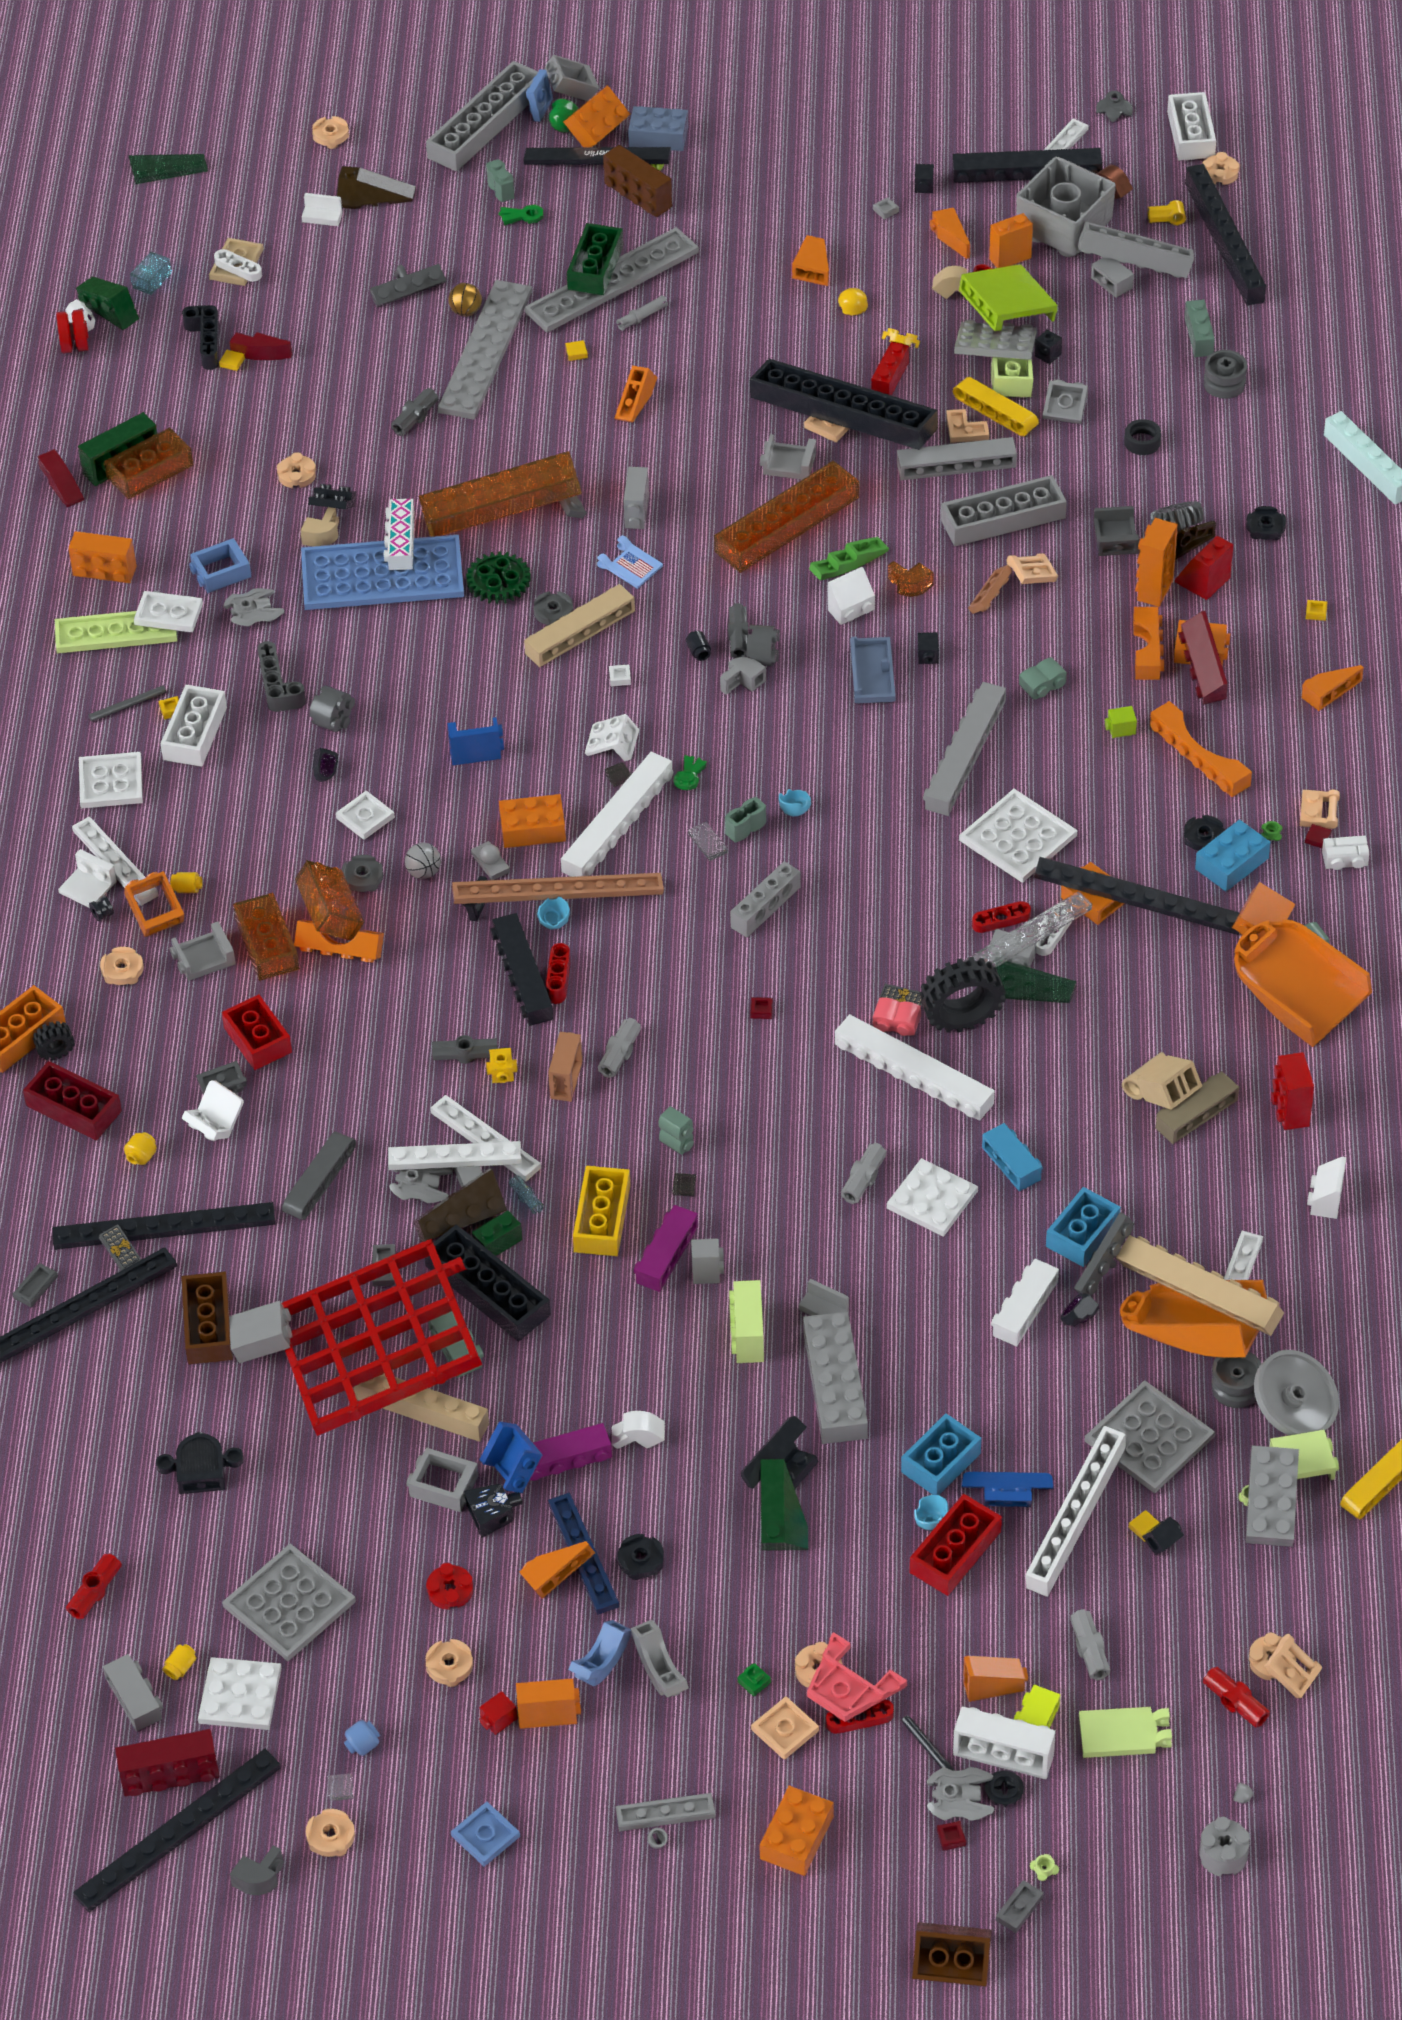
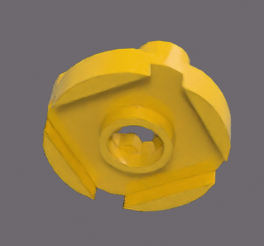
(895, 337)

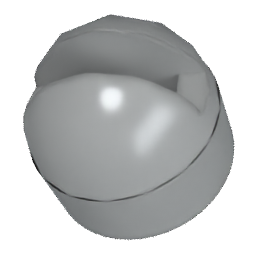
(1243, 1793)
(661, 1836)

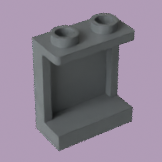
(1115, 531)

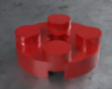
(446, 1575)

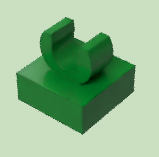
(754, 1679)

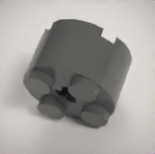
(762, 644)
(331, 709)

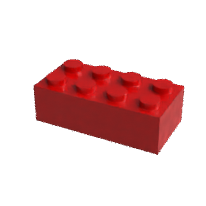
(955, 1544)

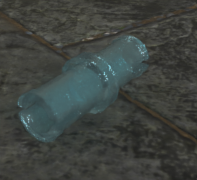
(526, 1194)

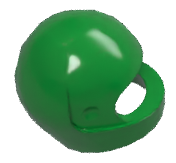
(561, 111)

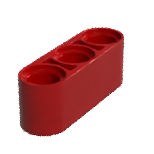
(558, 973)

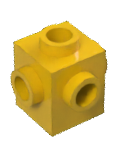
(501, 1065)

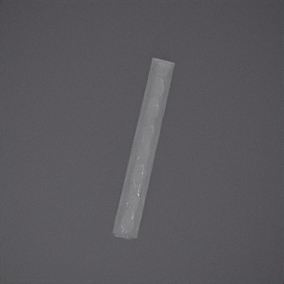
(1034, 930)

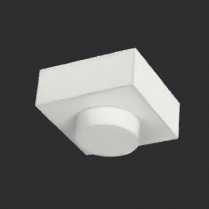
(619, 675)

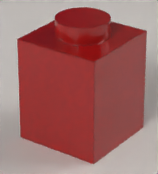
(498, 1713)

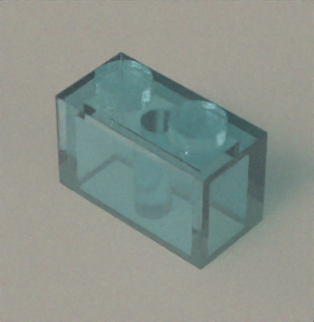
(151, 273)

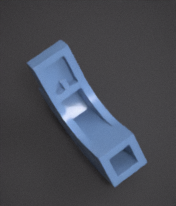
(603, 1655)

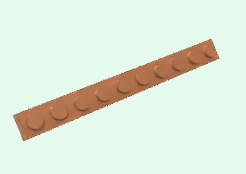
(557, 887)

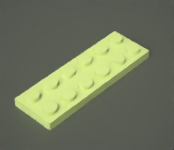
(106, 632)

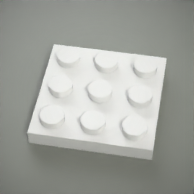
(110, 780)
(932, 1197)
(239, 1693)

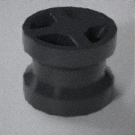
(101, 908)

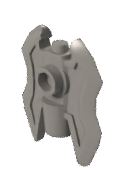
(252, 607)
(420, 1184)
(959, 1793)

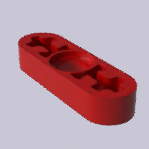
(1016, 918)
(869, 1721)

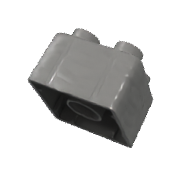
(1062, 200)

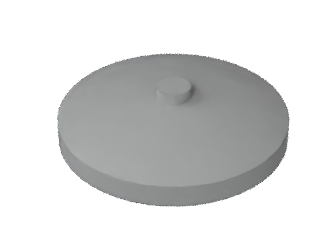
(1296, 1393)

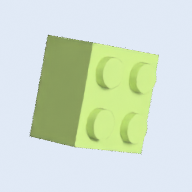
(1012, 376)

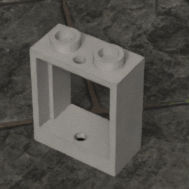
(571, 78)
(437, 1496)

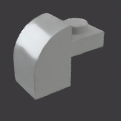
(744, 672)

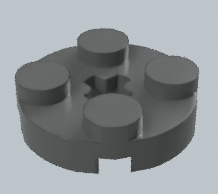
(546, 600)
(367, 882)

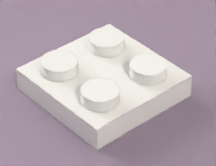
(365, 815)

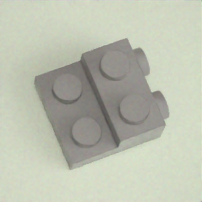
(1065, 401)

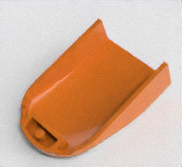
(1300, 977)
(1188, 1323)

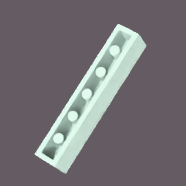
(1365, 455)

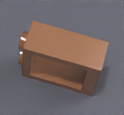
(565, 1066)

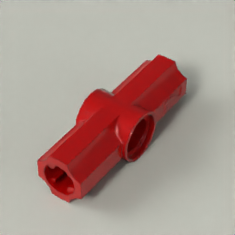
(88, 1595)
(1236, 1697)

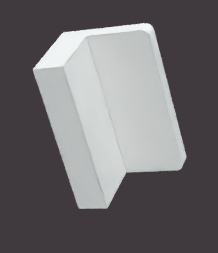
(322, 209)

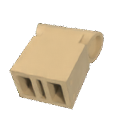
(1163, 1081)

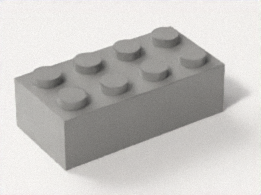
(1272, 1496)

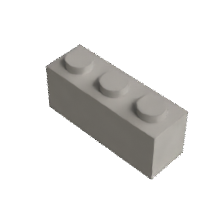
(133, 1692)

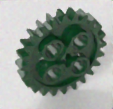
(498, 577)

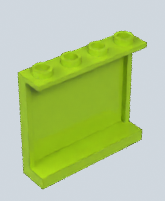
(1006, 295)

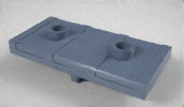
(872, 670)

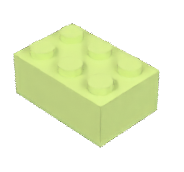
(746, 1321)

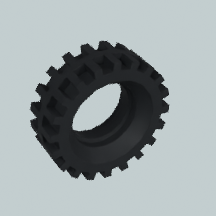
(966, 1010)

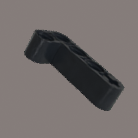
(206, 320)

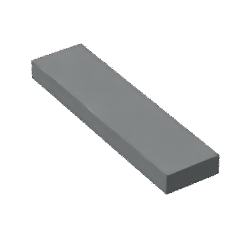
(665, 1812)

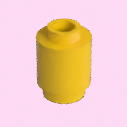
(186, 882)
(179, 1661)

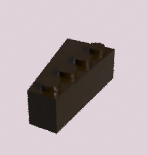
(466, 1206)

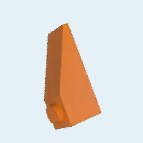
(950, 231)
(636, 393)
(1330, 685)
(552, 1568)

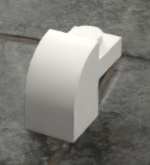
(639, 1427)

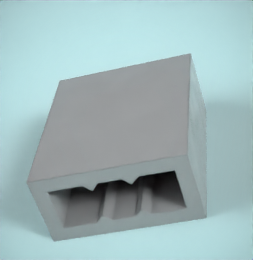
(636, 497)
(260, 1331)

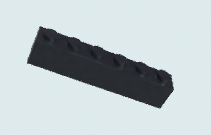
(522, 969)

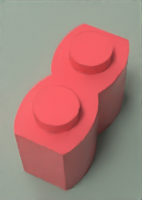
(896, 1016)

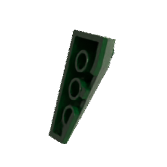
(781, 1513)

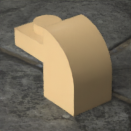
(948, 280)
(321, 532)

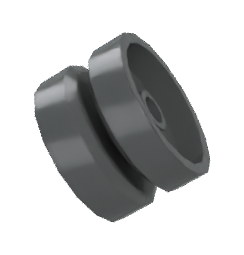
(1225, 374)
(1234, 1380)

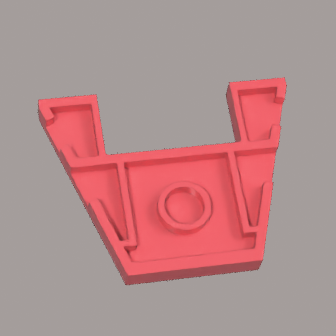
(843, 1690)

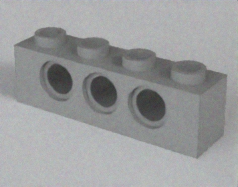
(765, 899)

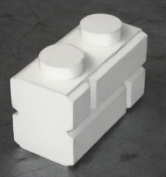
(1345, 852)

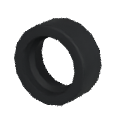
(1142, 447)

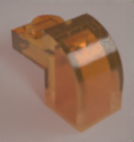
(911, 581)

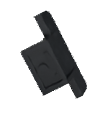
(782, 1446)

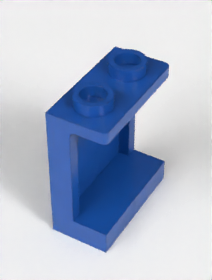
(475, 744)
(511, 1455)

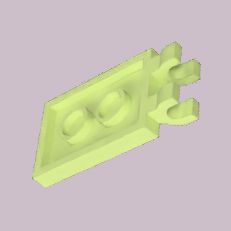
(1123, 1731)

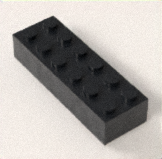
(492, 1284)

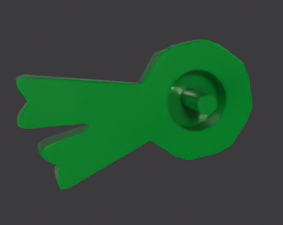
(529, 214)
(688, 778)

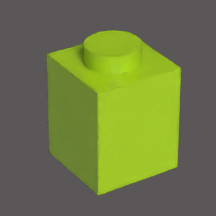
(1121, 722)

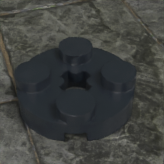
(1272, 530)
(1201, 825)
(640, 1568)

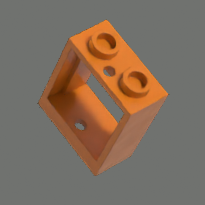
(160, 922)

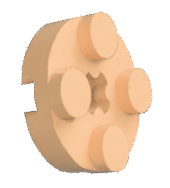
(330, 131)
(1222, 161)
(293, 463)
(121, 976)
(1260, 1653)
(805, 1662)
(449, 1674)
(334, 1845)

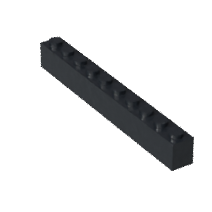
(1225, 235)

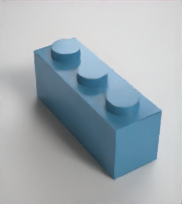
(1012, 1156)

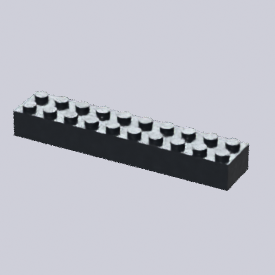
(844, 404)

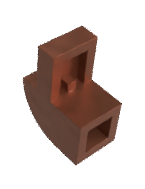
(1121, 181)

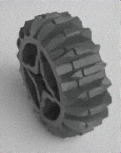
(1183, 514)

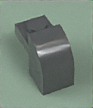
(255, 1877)

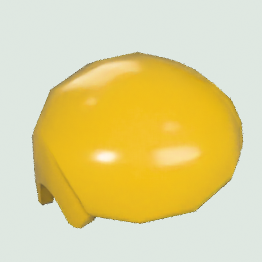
(853, 301)

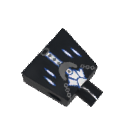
(491, 1507)

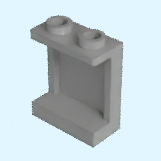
(788, 459)
(203, 954)

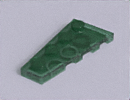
(159, 167)
(1034, 985)

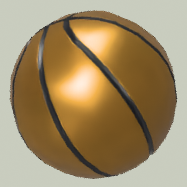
(465, 299)

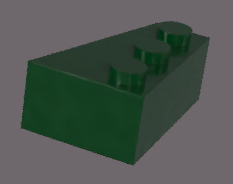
(108, 301)

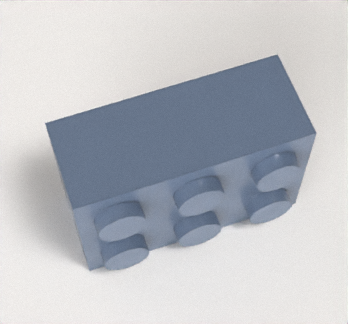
(658, 128)

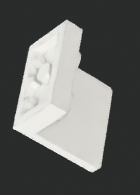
(614, 733)
(90, 880)

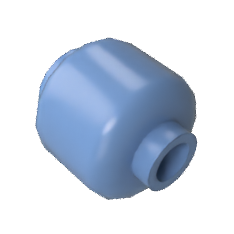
(361, 1737)

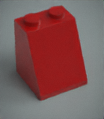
(1208, 569)

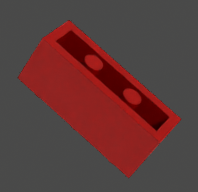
(890, 368)

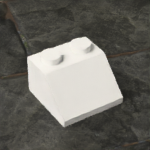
(850, 596)
(1327, 1188)

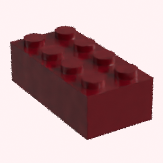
(72, 1100)
(167, 1763)

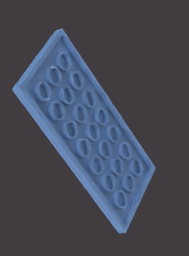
(359, 576)

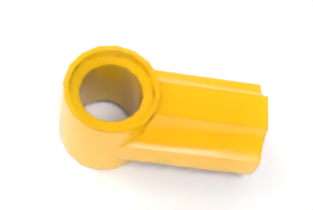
(1172, 212)

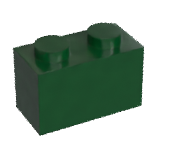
(499, 1233)

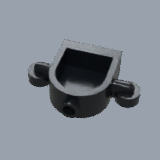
(200, 1464)

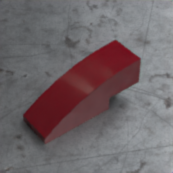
(261, 347)
(60, 478)

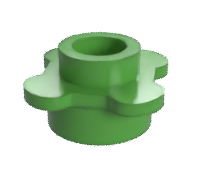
(1272, 830)

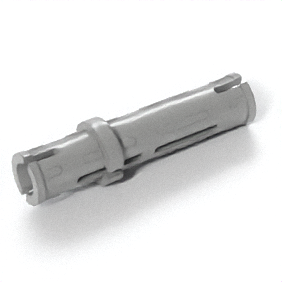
(636, 316)

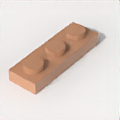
(990, 589)

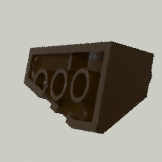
(366, 187)
(1193, 537)

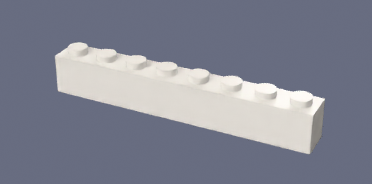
(617, 816)
(914, 1067)
(1075, 1511)

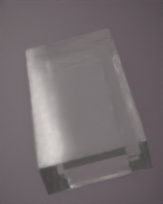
(707, 841)

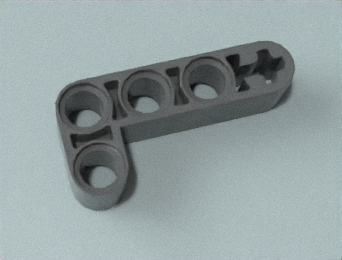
(279, 695)

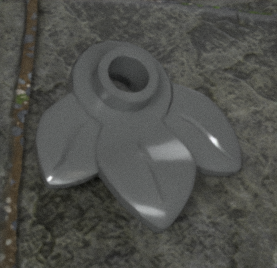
(1114, 107)

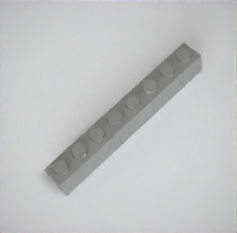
(965, 748)

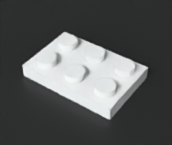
(168, 611)

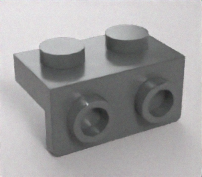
(227, 1075)

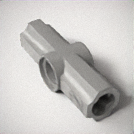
(619, 1047)
(863, 1173)
(1090, 1644)

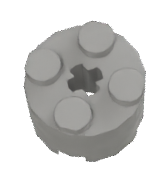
(1224, 1847)

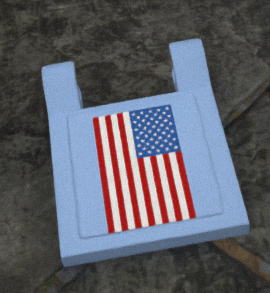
(632, 565)

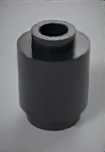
(698, 645)

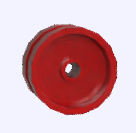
(76, 330)

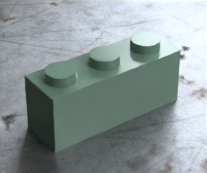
(1199, 328)
(457, 1349)

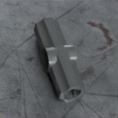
(414, 411)
(738, 630)
(463, 1049)

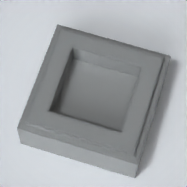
(885, 208)

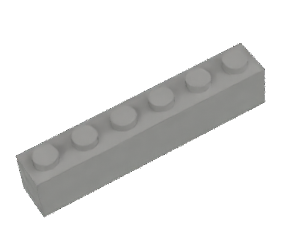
(1135, 250)
(956, 458)

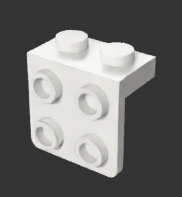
(216, 1112)

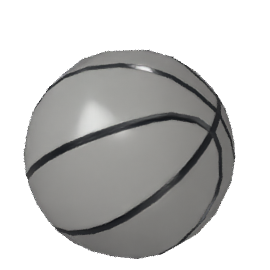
(423, 860)

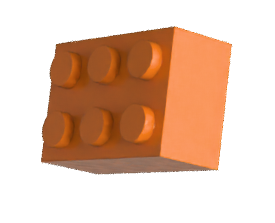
(597, 117)
(102, 557)
(532, 821)
(796, 1830)

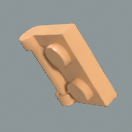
(1032, 568)
(1312, 808)
(1288, 1671)

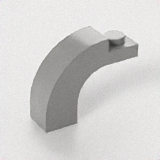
(656, 1660)

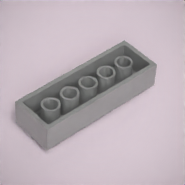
(1003, 510)
(835, 1377)

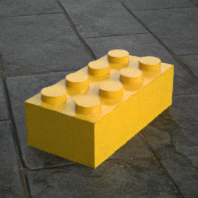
(601, 1211)

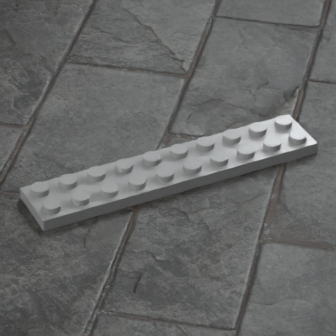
(629, 272)
(485, 349)

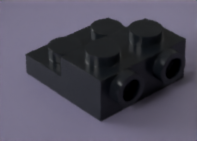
(334, 498)

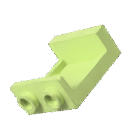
(1314, 1453)

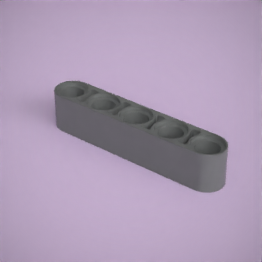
(319, 1175)

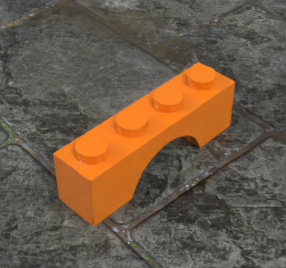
(1147, 660)
(365, 944)

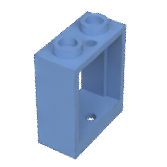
(223, 577)

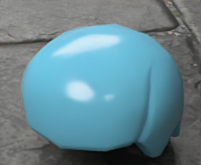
(794, 802)
(553, 913)
(930, 1511)

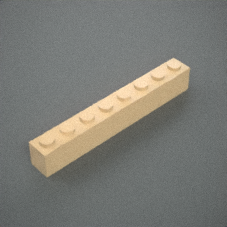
(1200, 1285)

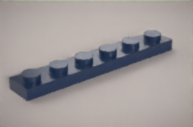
(591, 1571)

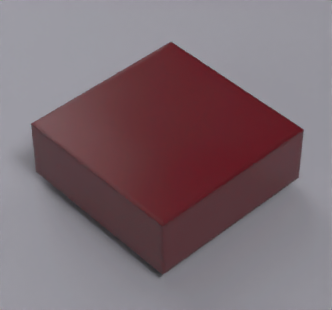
(1316, 835)
(761, 1008)
(951, 1835)

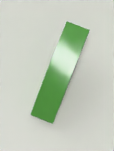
(846, 560)

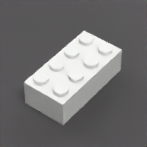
(1191, 126)
(193, 725)
(1004, 1742)

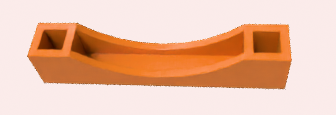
(1225, 772)

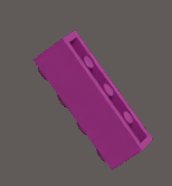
(666, 1248)
(572, 1450)

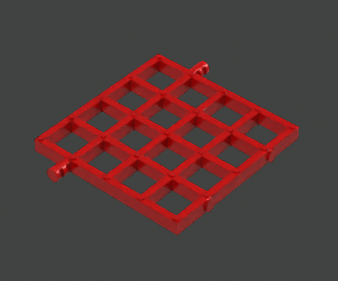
(376, 1335)

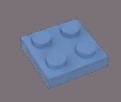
(539, 95)
(485, 1834)

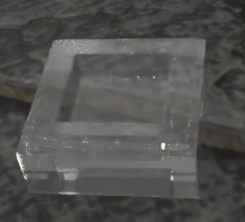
(340, 1787)

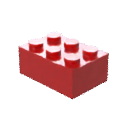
(256, 1032)
(1293, 1091)

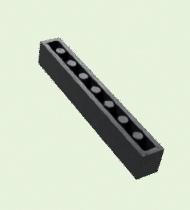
(1018, 164)

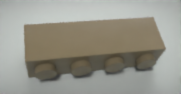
(1198, 1108)

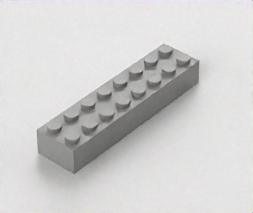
(481, 117)

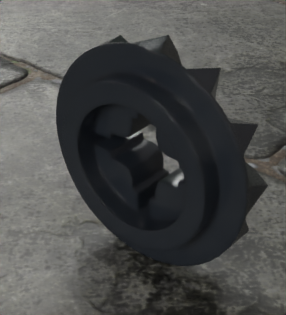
(1012, 1782)

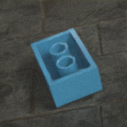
(1232, 855)
(1082, 1226)
(941, 1455)

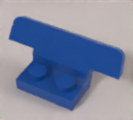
(1007, 1488)

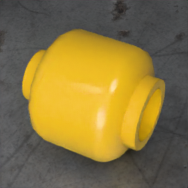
(140, 1148)

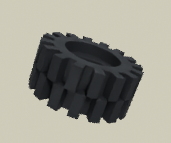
(45, 1043)

